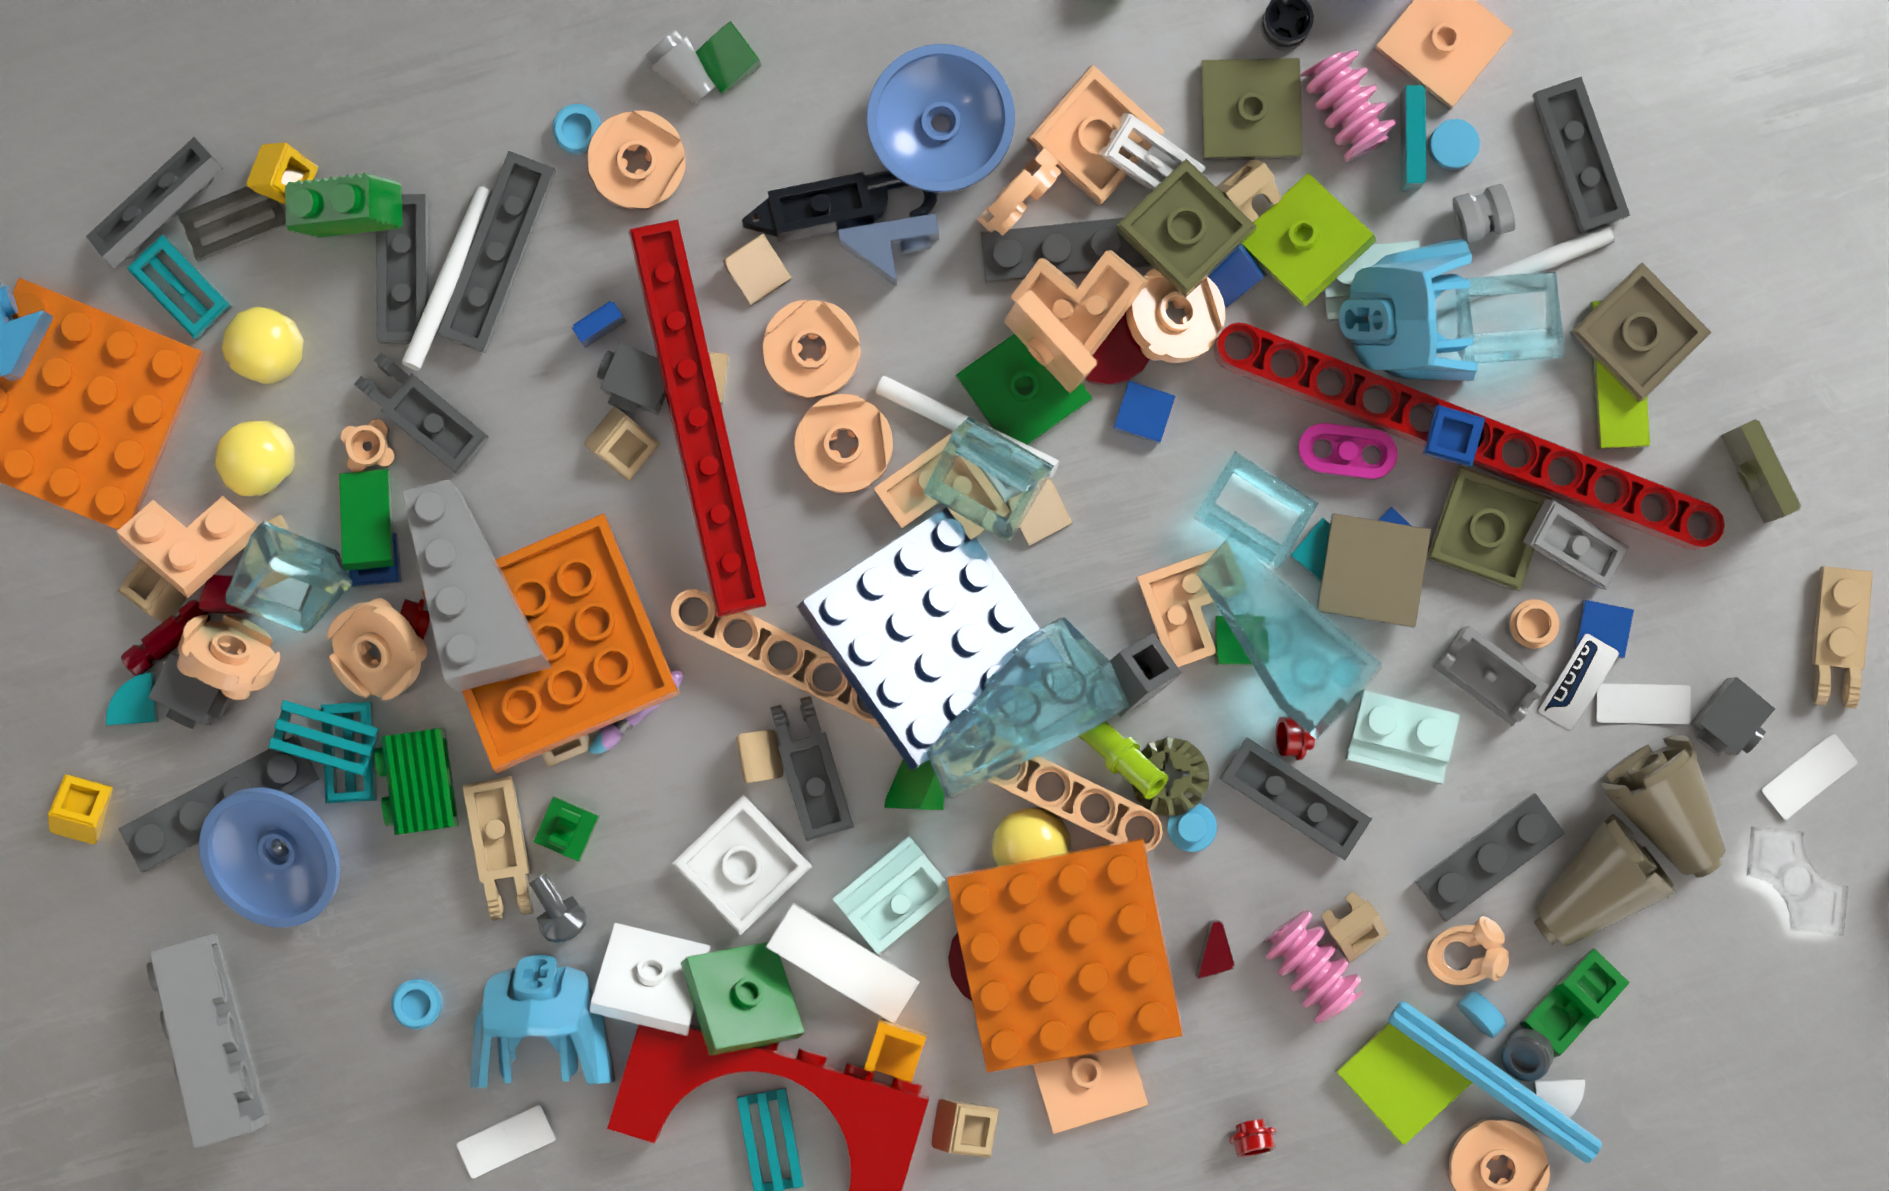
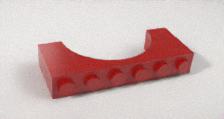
(875, 1117)

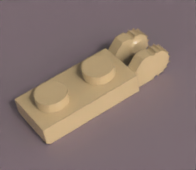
(1840, 631)
(498, 841)

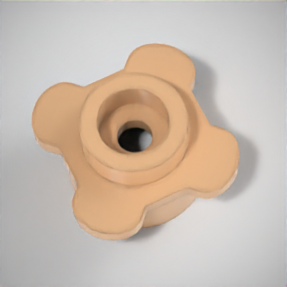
(354, 440)

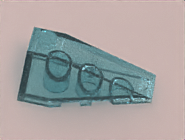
(1295, 648)
(1039, 700)

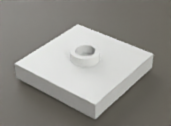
(742, 864)
(645, 979)

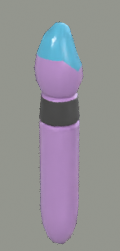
(611, 734)

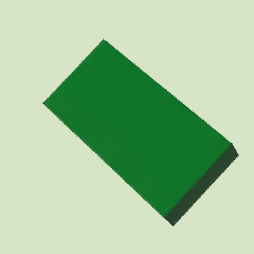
(366, 519)

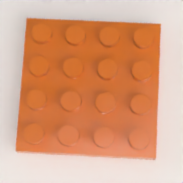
(91, 408)
(593, 637)
(1065, 955)

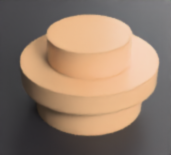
(1534, 624)

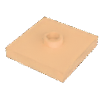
(1444, 45)
(1081, 127)
(1050, 341)
(1089, 1087)

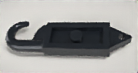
(828, 206)

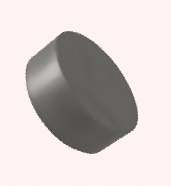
(1527, 1055)

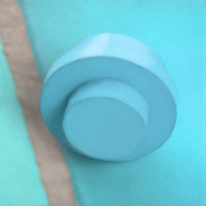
(1193, 829)

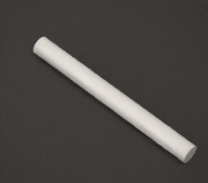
(1540, 261)
(446, 280)
(939, 412)

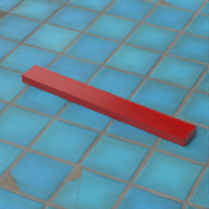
(697, 418)

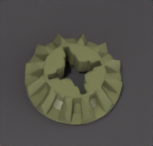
(1186, 791)

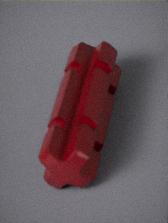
(160, 640)

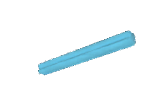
(1495, 1082)

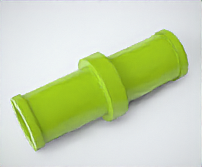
(1124, 757)

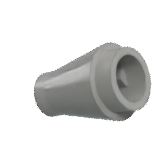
(680, 66)

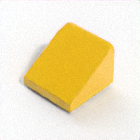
(275, 167)
(79, 809)

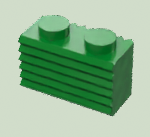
(343, 205)
(417, 781)

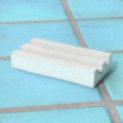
(1119, 139)

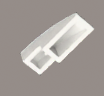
(842, 963)

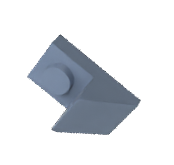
(875, 241)

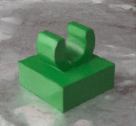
(566, 829)

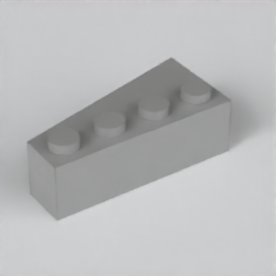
(469, 601)
(206, 1041)

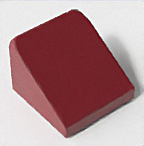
(214, 596)
(1215, 952)

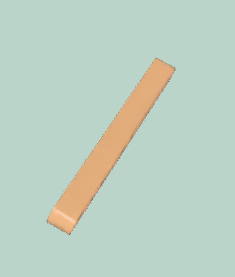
(845, 697)

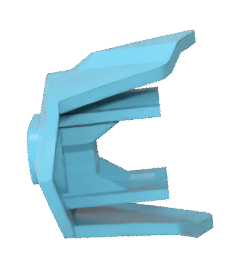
(1401, 313)
(541, 1002)

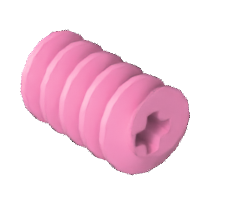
(1349, 104)
(1313, 966)

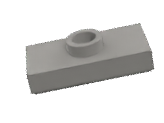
(1575, 544)

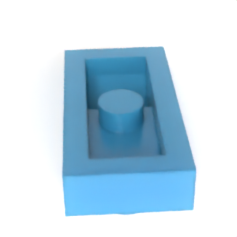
(19, 336)

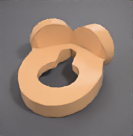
(1482, 932)

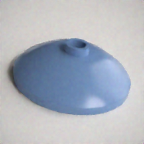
(933, 84)
(256, 871)

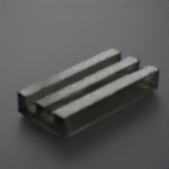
(220, 204)

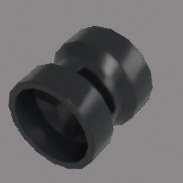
(1290, 15)

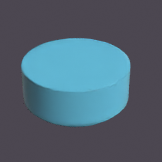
(575, 128)
(1454, 144)
(417, 1003)
(1481, 1014)

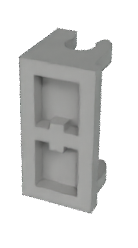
(1490, 675)

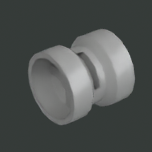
(1483, 213)

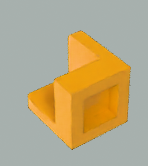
(895, 1050)

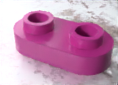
(1346, 451)

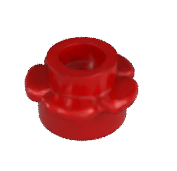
(416, 616)
(1292, 738)
(1253, 1138)

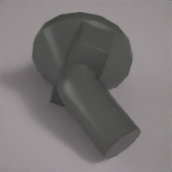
(561, 917)

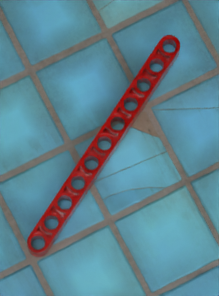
(1494, 434)

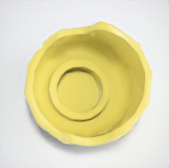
(262, 345)
(254, 457)
(1029, 836)

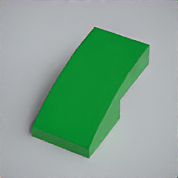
(1576, 1001)

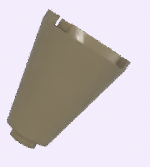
(1669, 804)
(1602, 886)

